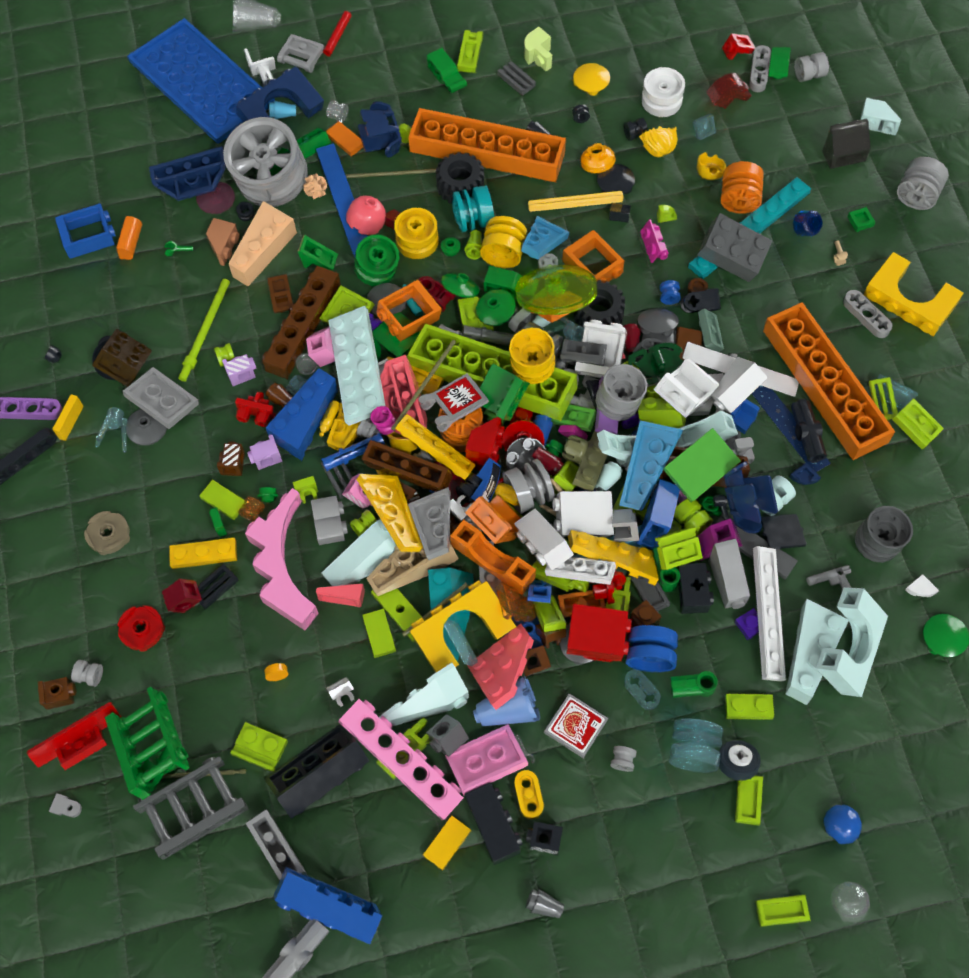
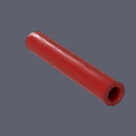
(337, 33)

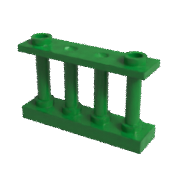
(125, 744)

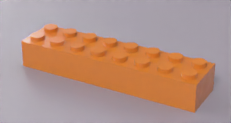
(493, 144)
(828, 381)

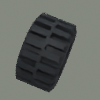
(458, 166)
(606, 296)

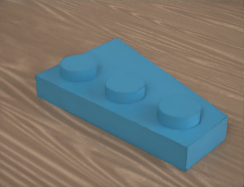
(543, 238)

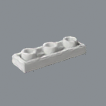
(584, 570)

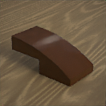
(280, 293)

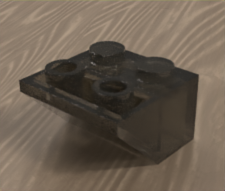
(847, 143)

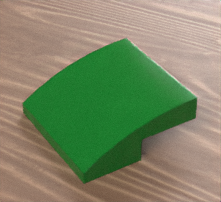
(390, 342)

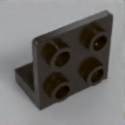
(122, 357)

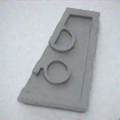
(432, 522)

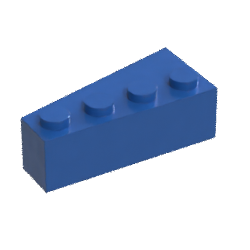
(301, 416)
(328, 905)

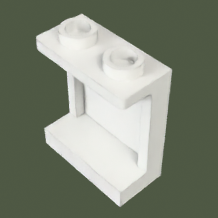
(612, 335)
(686, 387)
(584, 512)

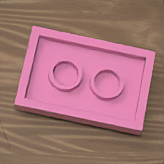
(486, 759)

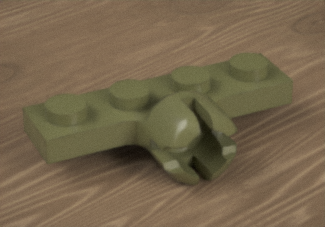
(588, 457)

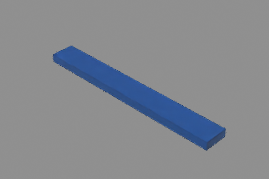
(340, 191)

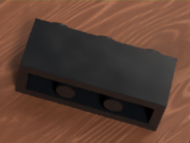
(493, 823)

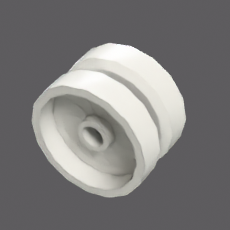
(663, 92)

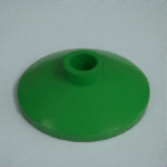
(460, 285)
(498, 313)

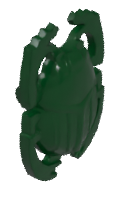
(657, 361)

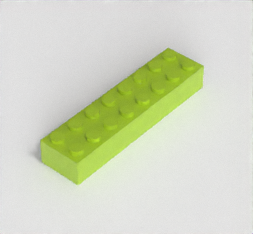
(476, 358)

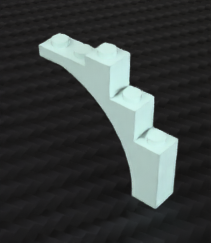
(622, 446)

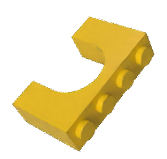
(927, 315)
(481, 601)

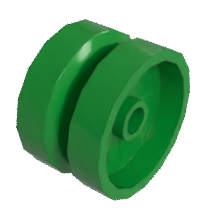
(376, 260)

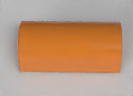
(129, 237)
(566, 601)

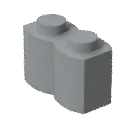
(328, 520)

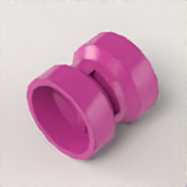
(383, 419)

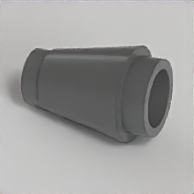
(543, 904)

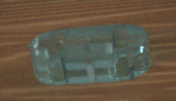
(645, 686)

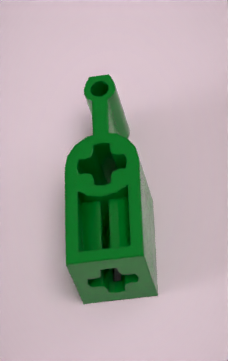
(445, 70)
(501, 279)

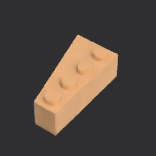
(261, 243)

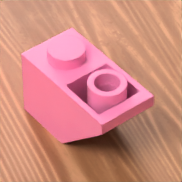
(321, 347)

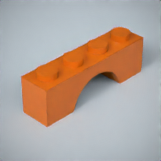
(476, 547)

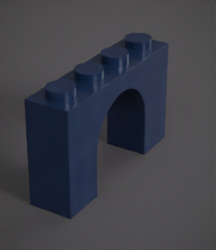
(289, 85)

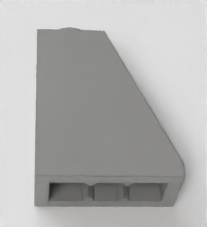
(729, 574)

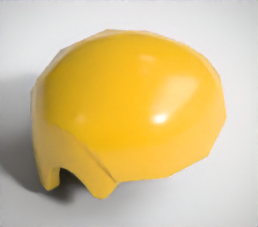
(710, 167)

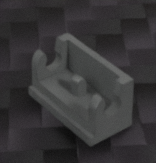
(583, 352)

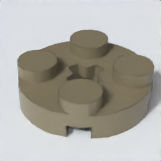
(107, 544)

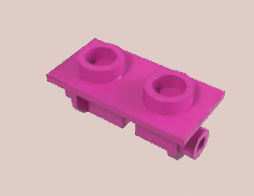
(651, 236)

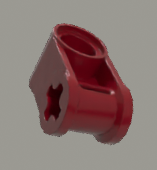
(437, 291)

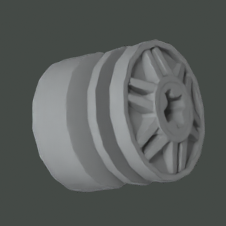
(922, 183)
(621, 392)
(533, 484)

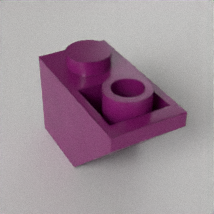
(717, 533)

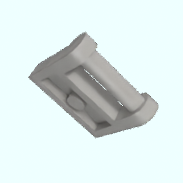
(302, 48)

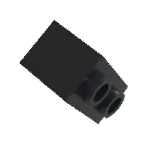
(690, 599)

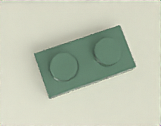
(710, 330)

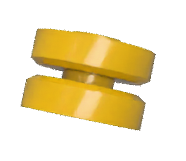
(416, 233)

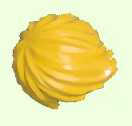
(660, 141)

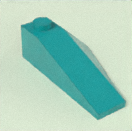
(441, 585)

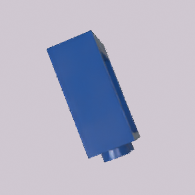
(81, 218)

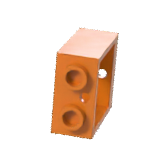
(586, 244)
(421, 297)

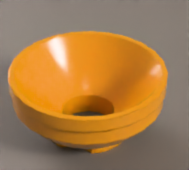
(599, 161)

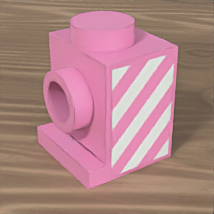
(355, 493)

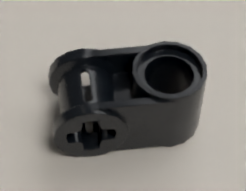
(704, 299)

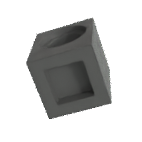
(447, 735)

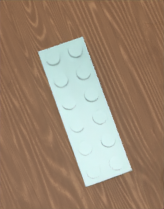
(356, 365)

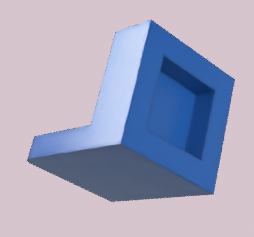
(745, 415)

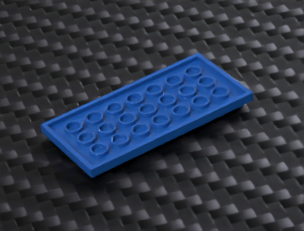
(196, 78)

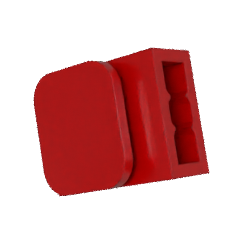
(598, 633)

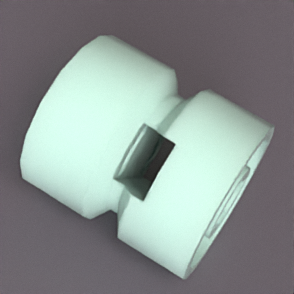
(783, 492)

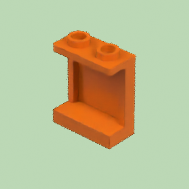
(494, 518)

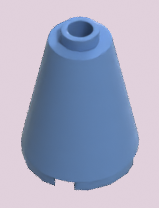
(516, 710)

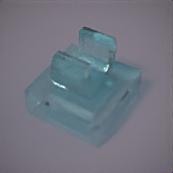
(704, 126)
(295, 384)

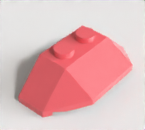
(399, 387)

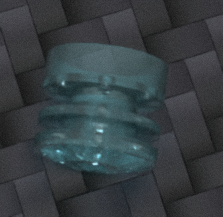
(695, 745)

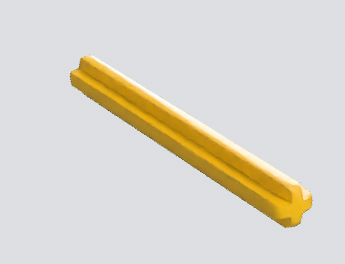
(575, 201)

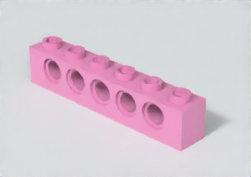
(404, 772)

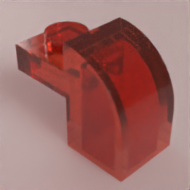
(728, 88)

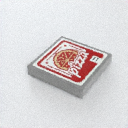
(576, 725)

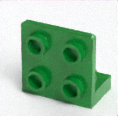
(503, 391)

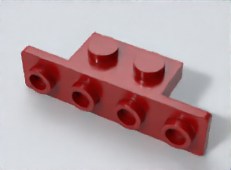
(74, 741)

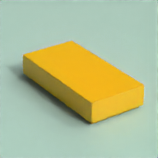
(68, 417)
(447, 843)

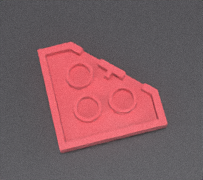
(501, 666)

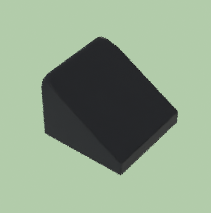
(619, 212)

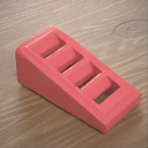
(344, 594)

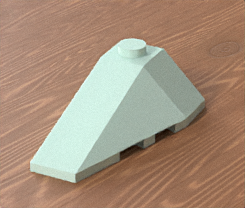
(361, 556)

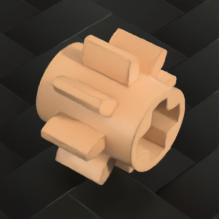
(315, 186)

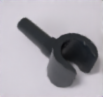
(721, 501)

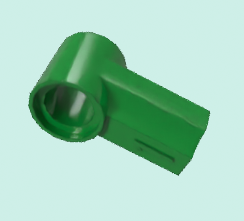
(673, 572)
(690, 685)

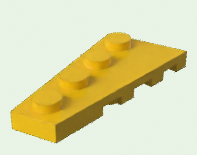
(341, 434)
(392, 508)
(631, 558)

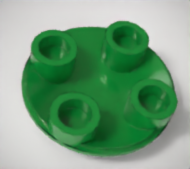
(946, 635)

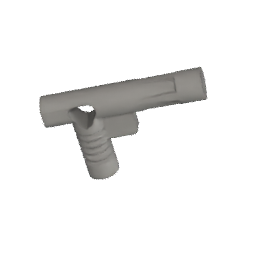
(832, 576)

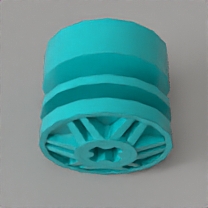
(473, 208)

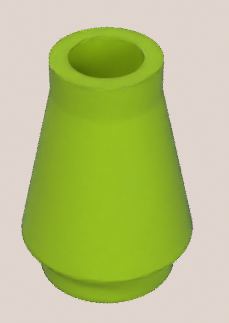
(474, 245)

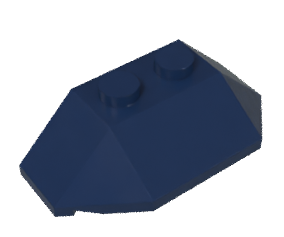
(190, 174)

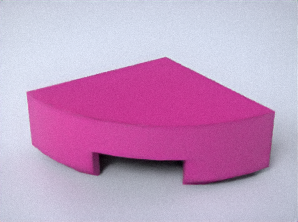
(567, 430)

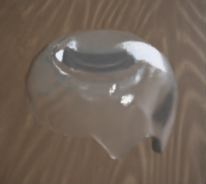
(851, 902)

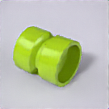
(691, 516)

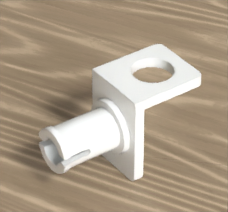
(261, 67)

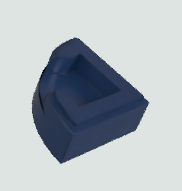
(805, 475)

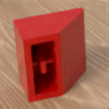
(485, 443)

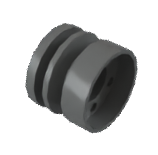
(888, 524)

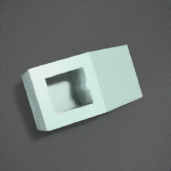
(880, 116)

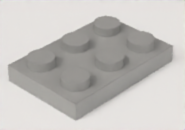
(160, 397)

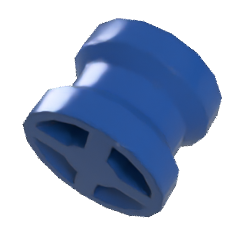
(670, 292)

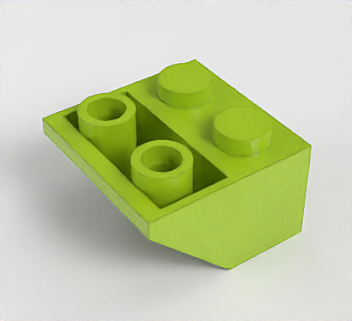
(658, 411)

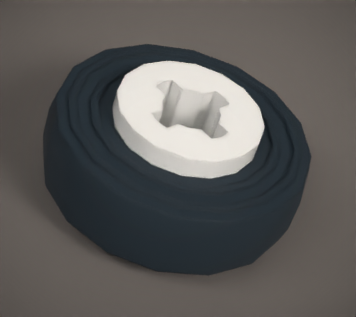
(731, 764)

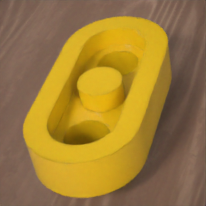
(528, 795)

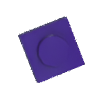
(748, 624)

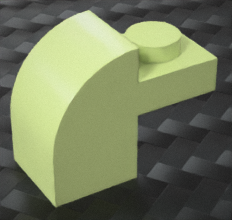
(536, 48)

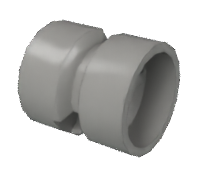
(812, 66)

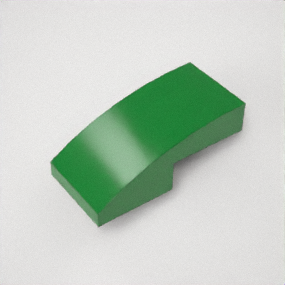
(779, 62)

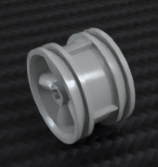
(255, 146)

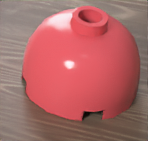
(366, 215)

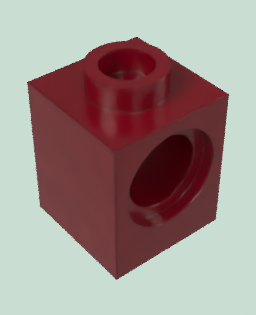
(181, 595)

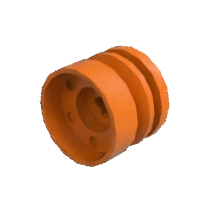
(742, 187)
(459, 431)

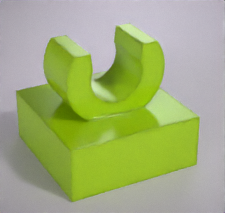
(306, 487)

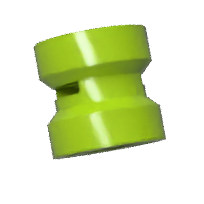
(363, 523)

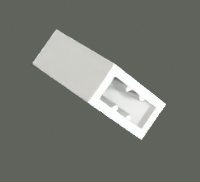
(737, 384)

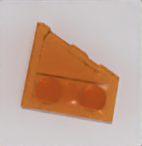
(514, 604)

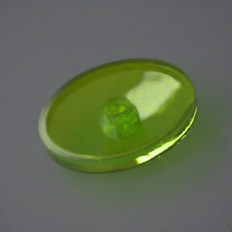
(556, 289)

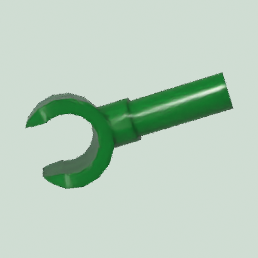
(174, 247)

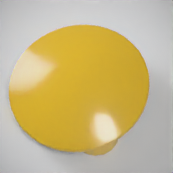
(591, 78)

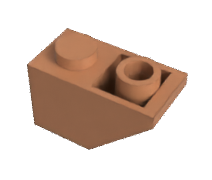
(222, 237)

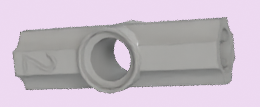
(298, 951)

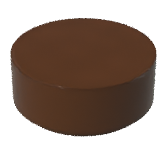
(697, 285)

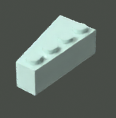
(816, 630)

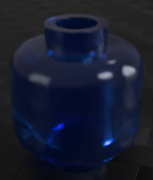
(807, 223)

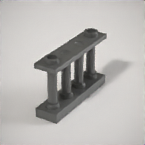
(211, 820)

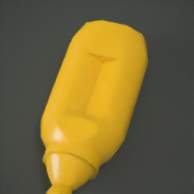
(328, 418)
(507, 493)

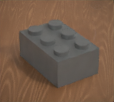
(734, 247)

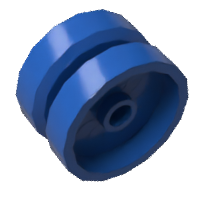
(652, 648)

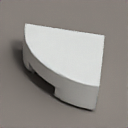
(922, 587)

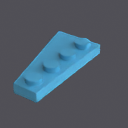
(649, 456)

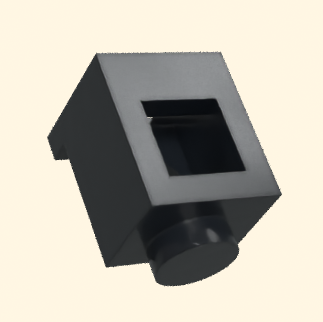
(553, 834)

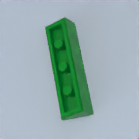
(307, 145)

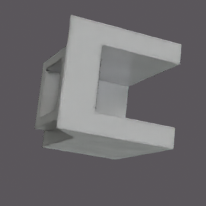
(625, 525)

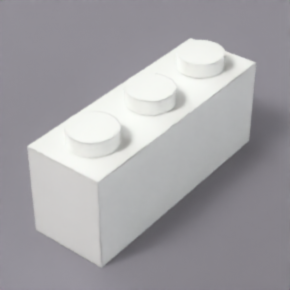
(543, 540)

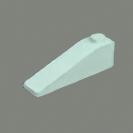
(440, 695)

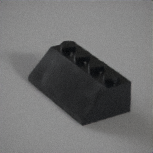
(316, 770)

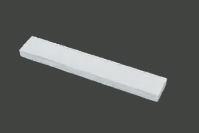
(769, 614)

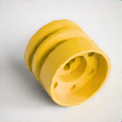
(503, 242)
(532, 355)

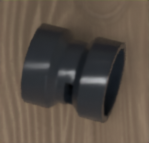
(635, 129)
(468, 487)

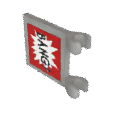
(455, 399)

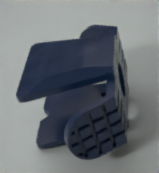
(380, 129)
(747, 497)

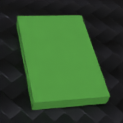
(701, 465)

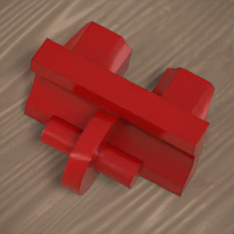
(257, 407)
(603, 591)

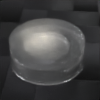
(305, 364)

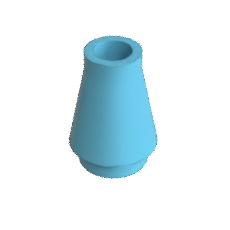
(281, 110)

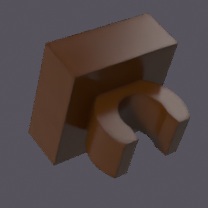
(547, 637)

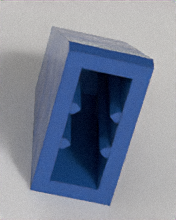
(659, 514)

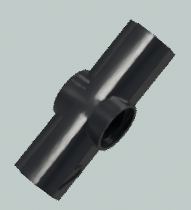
(808, 431)

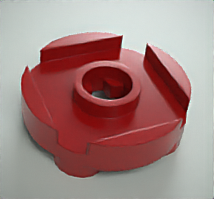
(143, 640)

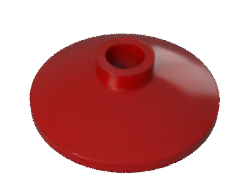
(520, 428)

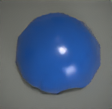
(843, 824)

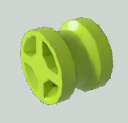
(224, 353)

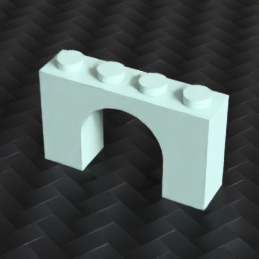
(850, 672)

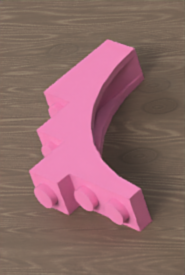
(270, 563)

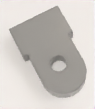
(62, 804)

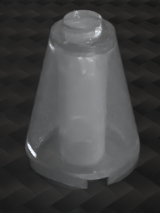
(253, 15)

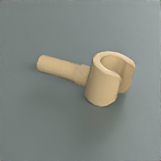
(840, 258)

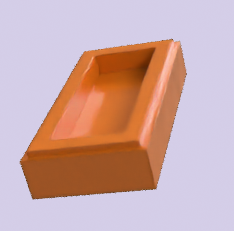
(345, 138)

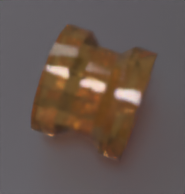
(251, 509)

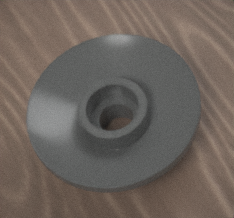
(144, 434)

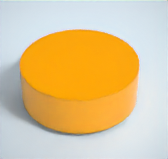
(276, 672)

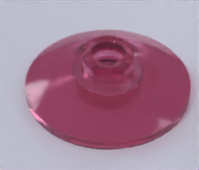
(218, 200)

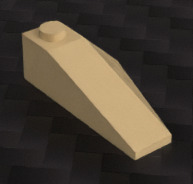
(405, 568)

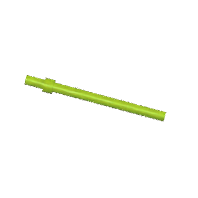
(190, 360)

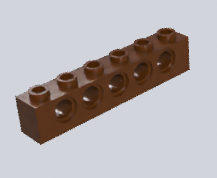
(283, 364)

